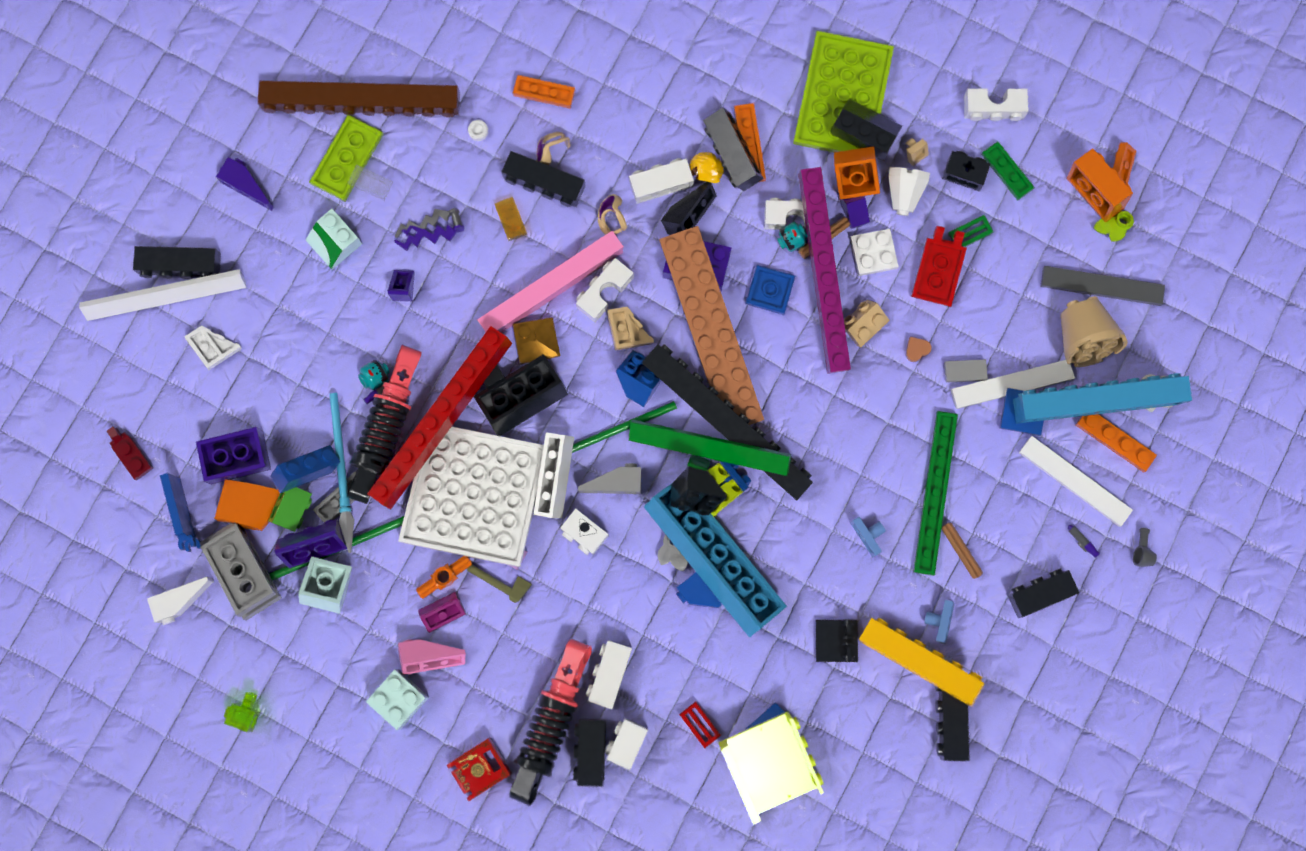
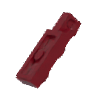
(129, 453)

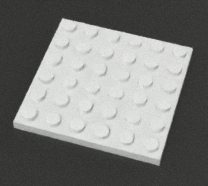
(475, 497)

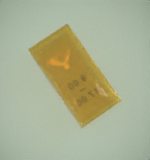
(510, 219)

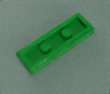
(1007, 171)

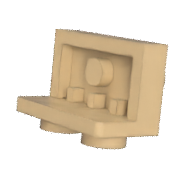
(865, 322)

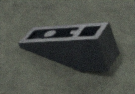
(689, 210)

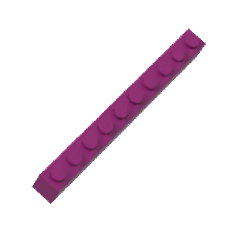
(824, 270)

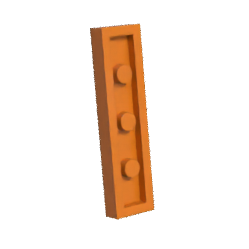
(747, 124)
(1117, 441)

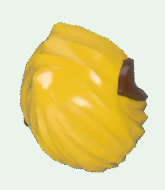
(706, 167)

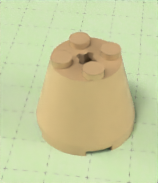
(1089, 333)

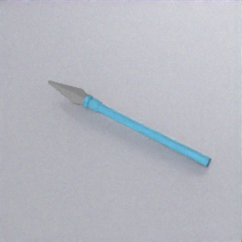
(346, 519)

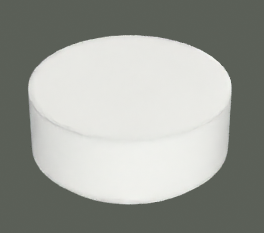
(478, 130)

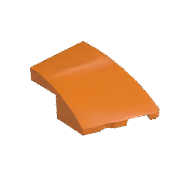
(246, 504)

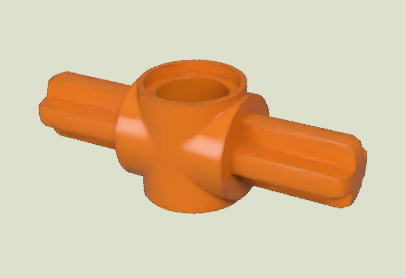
(453, 570)

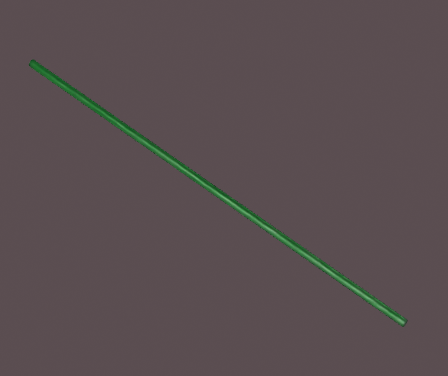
(576, 447)

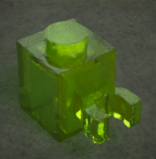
(242, 715)

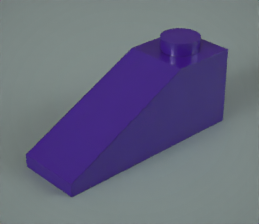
(238, 177)

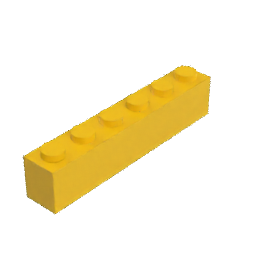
(922, 662)

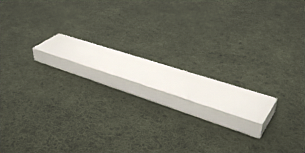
(1023, 380)
(1075, 481)

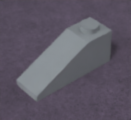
(618, 481)

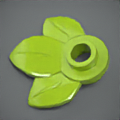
(1114, 227)

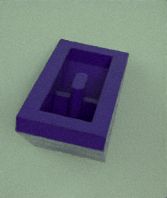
(855, 210)
(401, 285)

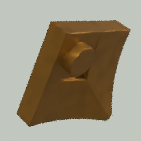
(536, 339)

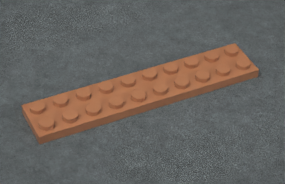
(710, 321)

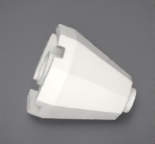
(906, 188)

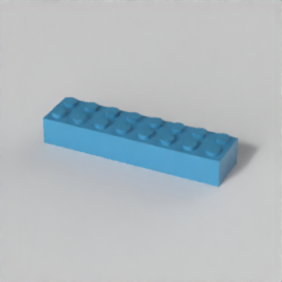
(1102, 399)
(718, 563)

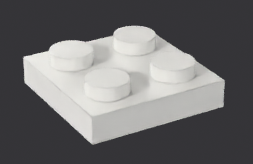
(874, 252)

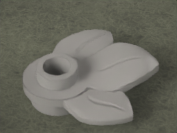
(670, 553)

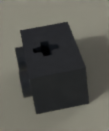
(956, 173)

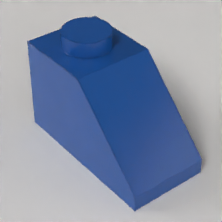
(697, 593)

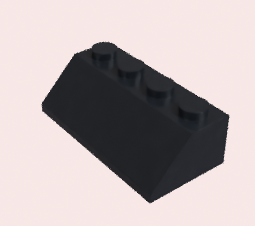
(521, 395)

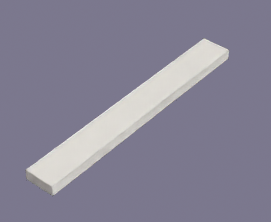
(162, 295)

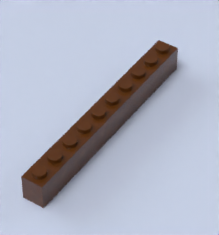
(359, 98)

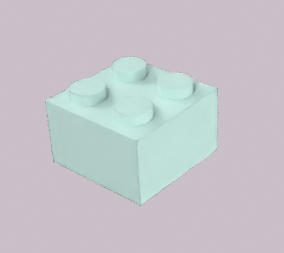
(397, 699)

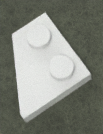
(211, 347)

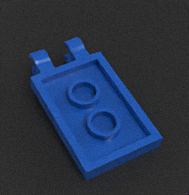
(179, 512)

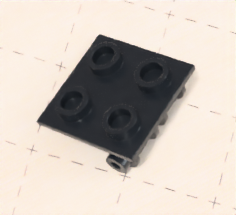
(836, 640)

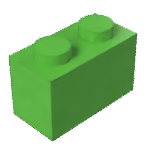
(290, 508)

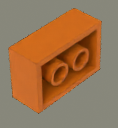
(1099, 185)

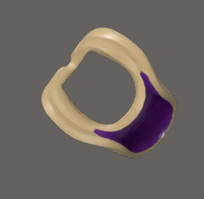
(543, 153)
(611, 203)

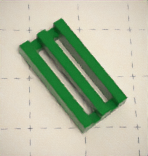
(986, 225)

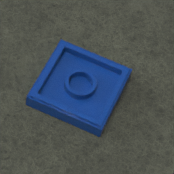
(770, 290)
(1008, 416)

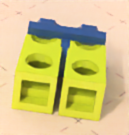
(729, 481)

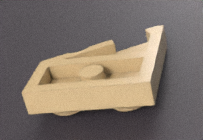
(626, 330)

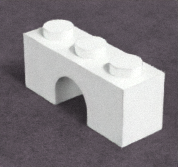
(979, 107)
(777, 212)
(613, 275)

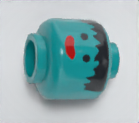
(792, 236)
(373, 374)

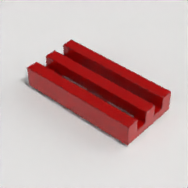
(710, 739)

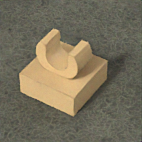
(916, 151)

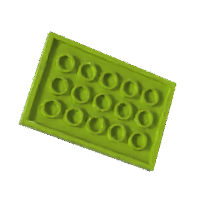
(837, 72)

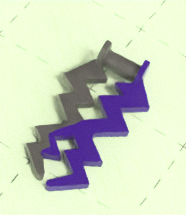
(421, 230)

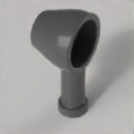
(1144, 556)

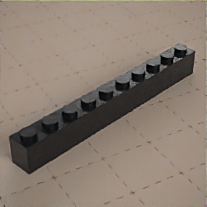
(720, 413)

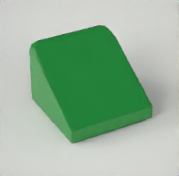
(698, 462)

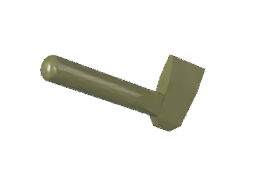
(515, 593)

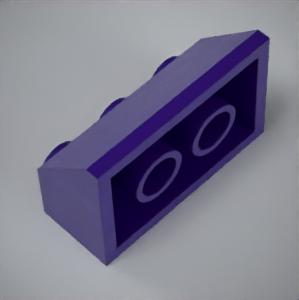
(311, 542)

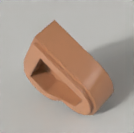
(917, 348)

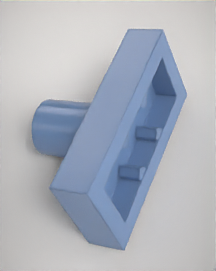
(868, 535)
(942, 621)

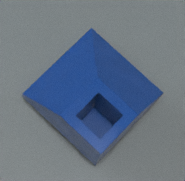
(637, 379)

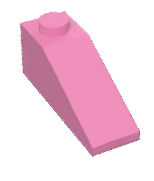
(425, 656)

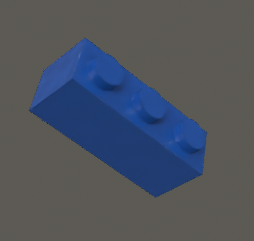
(304, 469)

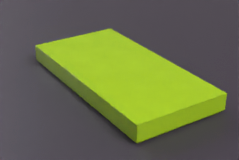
(350, 147)

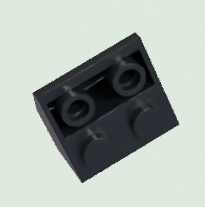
(696, 492)

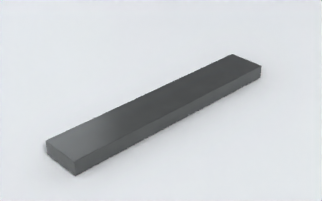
(1102, 285)

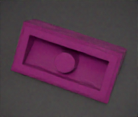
(441, 612)

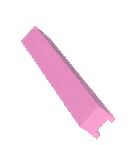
(553, 283)

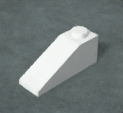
(175, 602)

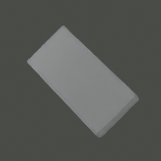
(965, 370)

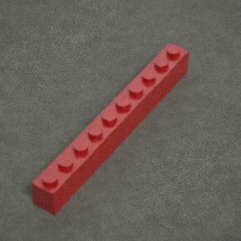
(440, 418)

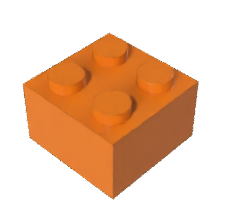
(856, 172)

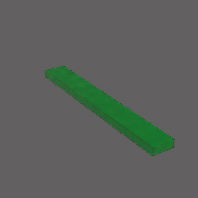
(710, 447)
(935, 493)

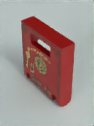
(475, 771)

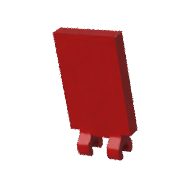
(939, 268)

